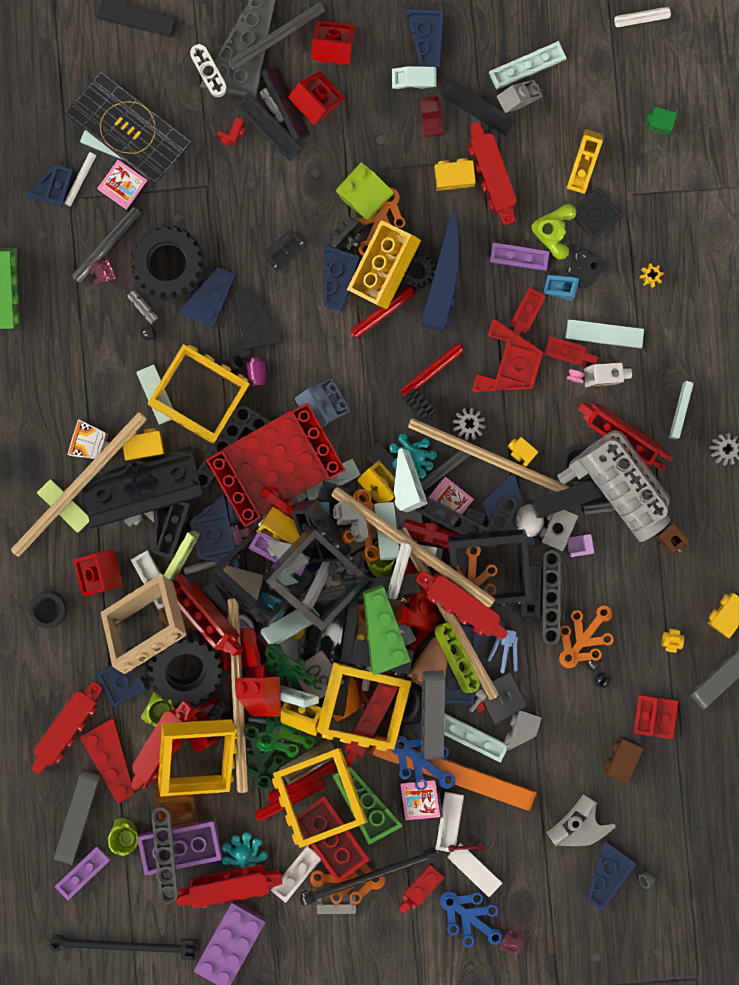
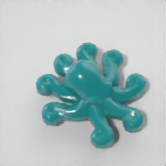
(418, 455)
(242, 853)

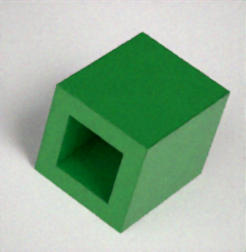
(661, 120)

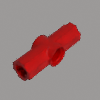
(428, 533)

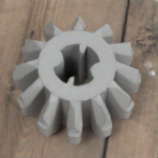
(475, 424)
(723, 442)

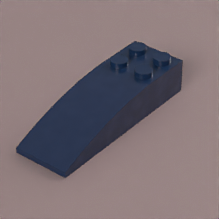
(444, 280)

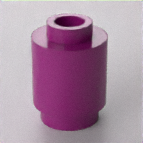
(257, 372)

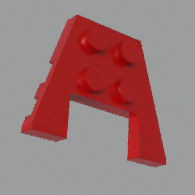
(517, 366)
(421, 610)

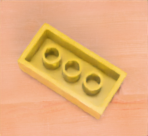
(384, 264)

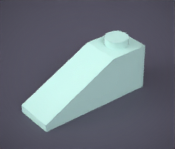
(407, 487)

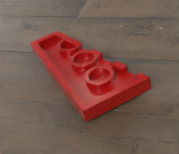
(107, 754)

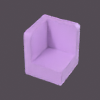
(580, 545)

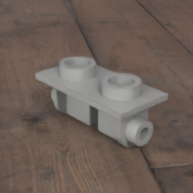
(325, 906)

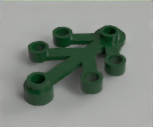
(275, 654)
(260, 759)

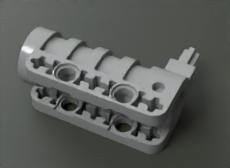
(623, 483)

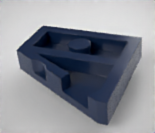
(53, 186)

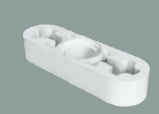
(210, 85)

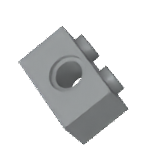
(559, 540)

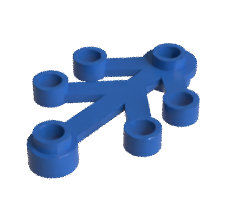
(418, 763)
(469, 916)

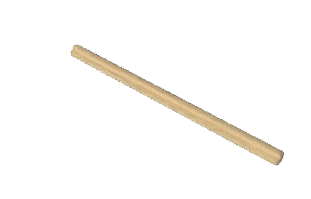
(486, 455)
(83, 479)
(416, 549)
(450, 618)
(238, 708)

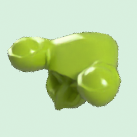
(551, 230)

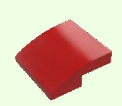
(656, 717)

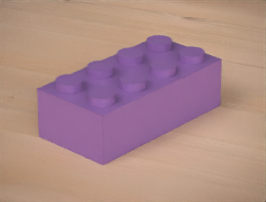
(194, 845)
(230, 944)

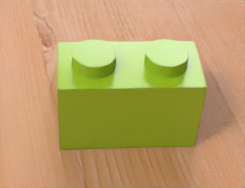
(364, 191)

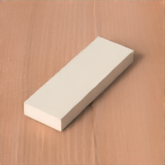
(475, 870)
(297, 873)

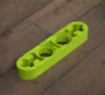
(455, 659)

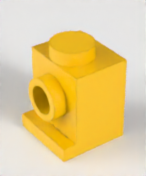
(522, 451)

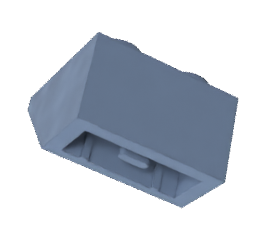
(324, 401)

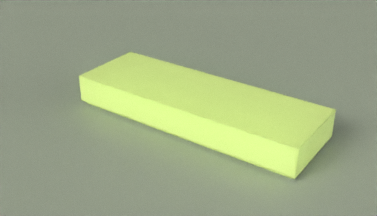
(71, 513)
(182, 555)

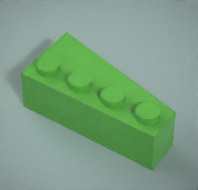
(8, 288)
(384, 637)
(379, 818)

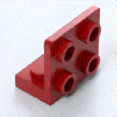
(250, 654)

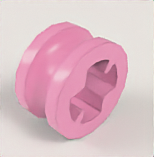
(576, 376)

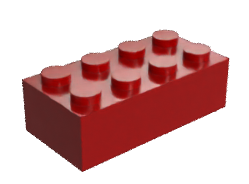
(340, 852)

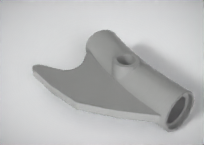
(585, 831)

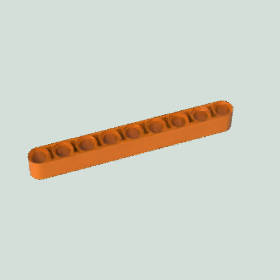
(469, 778)

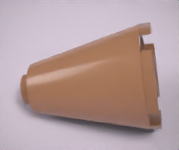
(430, 660)

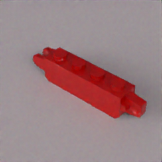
(493, 174)
(605, 421)
(461, 603)
(206, 617)
(371, 718)
(65, 726)
(147, 763)
(229, 886)

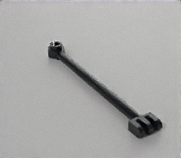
(307, 896)
(183, 949)

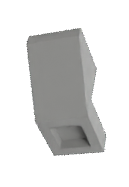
(348, 515)

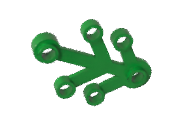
(286, 733)

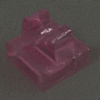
(103, 272)
(238, 534)
(511, 945)

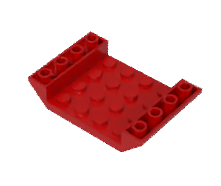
(281, 456)

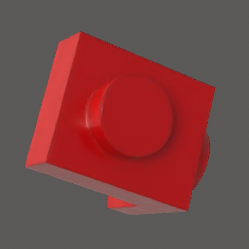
(237, 131)

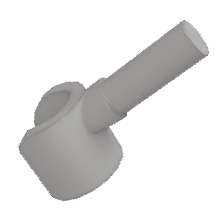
(481, 694)

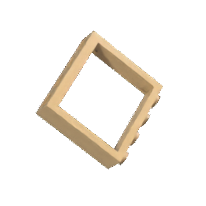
(129, 605)

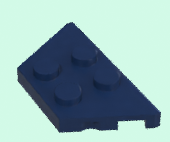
(507, 488)
(215, 533)

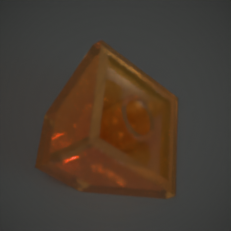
(181, 806)

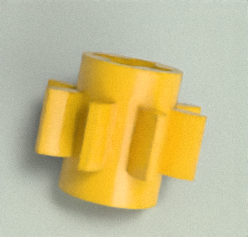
(648, 280)
(672, 640)

